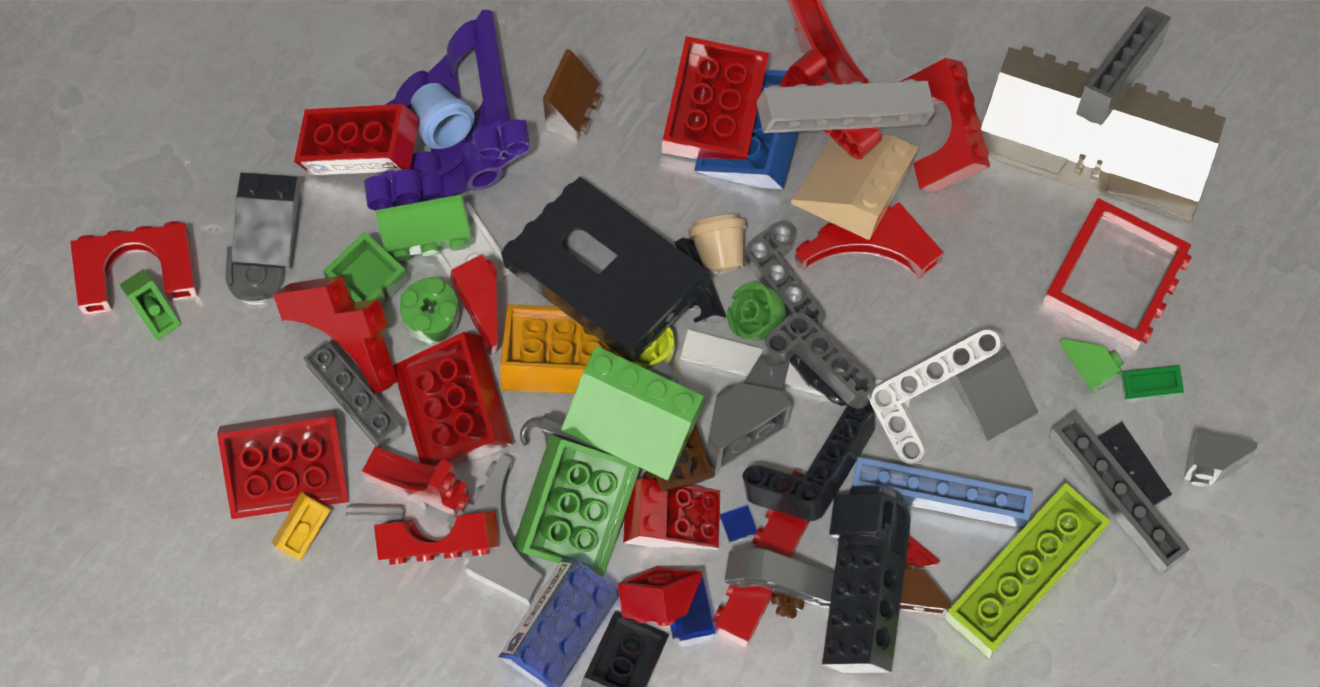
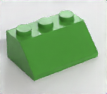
(425, 227)

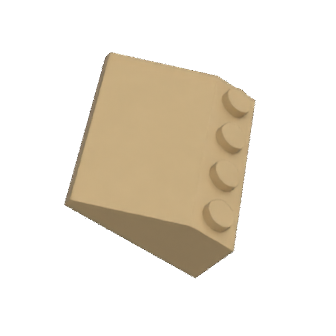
(856, 190)

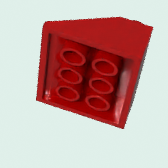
(714, 100)
(452, 401)
(278, 459)

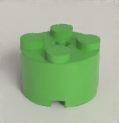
(439, 297)

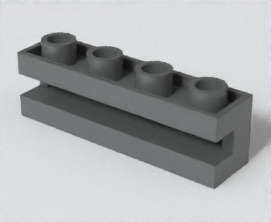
(353, 395)

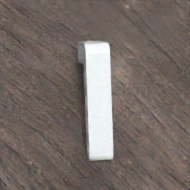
(925, 381)

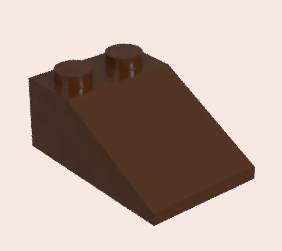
(571, 98)

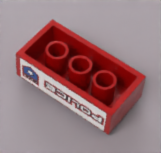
(356, 139)

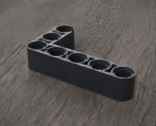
(812, 495)

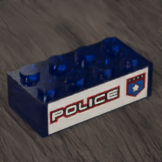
(559, 624)

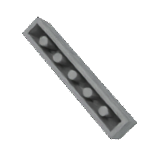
(845, 106)

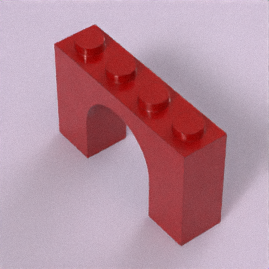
(965, 149)
(96, 256)

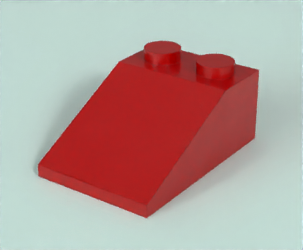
(477, 291)

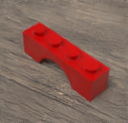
(403, 539)

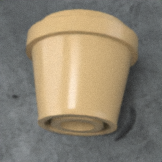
(719, 242)

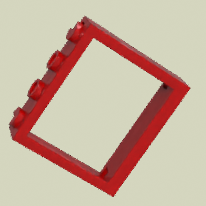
(1096, 319)

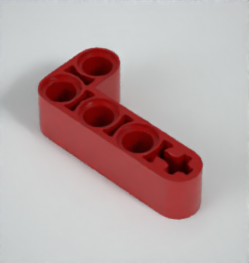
(809, 71)

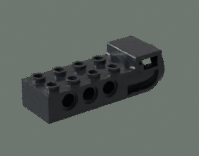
(867, 579)

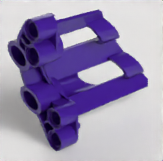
(486, 148)

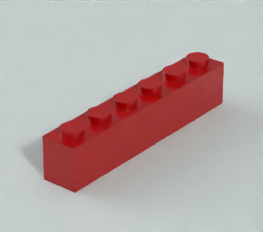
(748, 604)

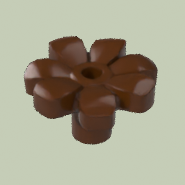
(786, 605)

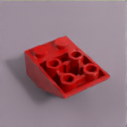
(672, 517)

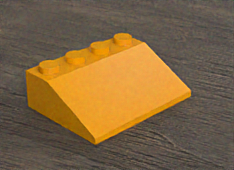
(544, 350)

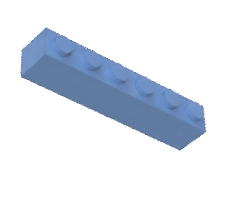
(947, 492)

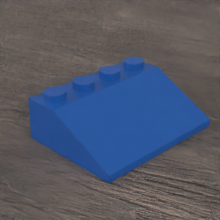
(767, 154)

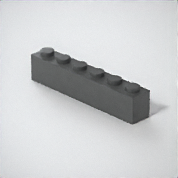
(1123, 66)
(1118, 493)

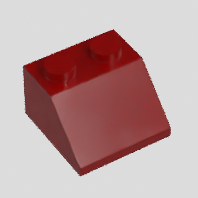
(659, 594)

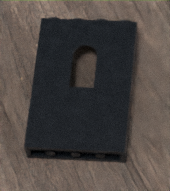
(632, 296)

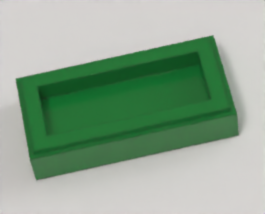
(1152, 383)

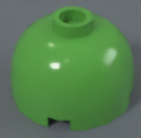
(755, 311)

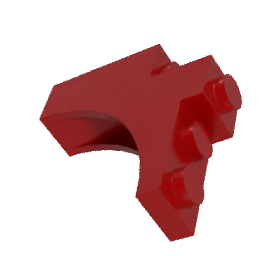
(817, 33)
(895, 238)
(353, 325)
(418, 481)

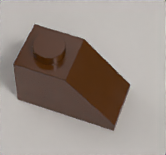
(921, 593)

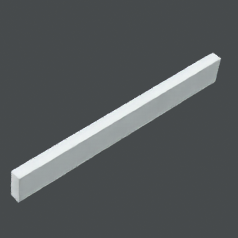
(740, 359)

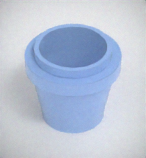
(442, 116)

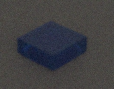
(738, 524)

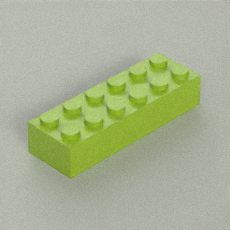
(1027, 570)

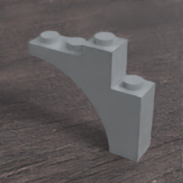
(503, 566)

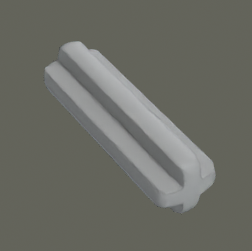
(374, 513)

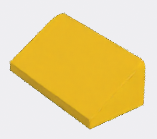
(300, 526)

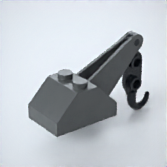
(757, 409)

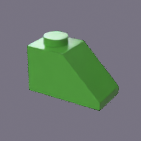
(150, 304)
(1094, 362)

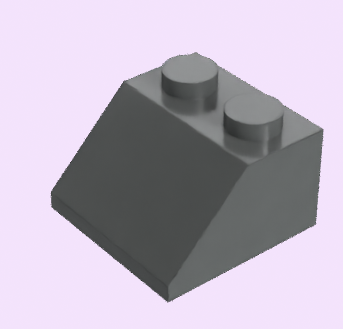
(1215, 457)

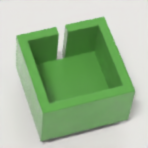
(368, 270)

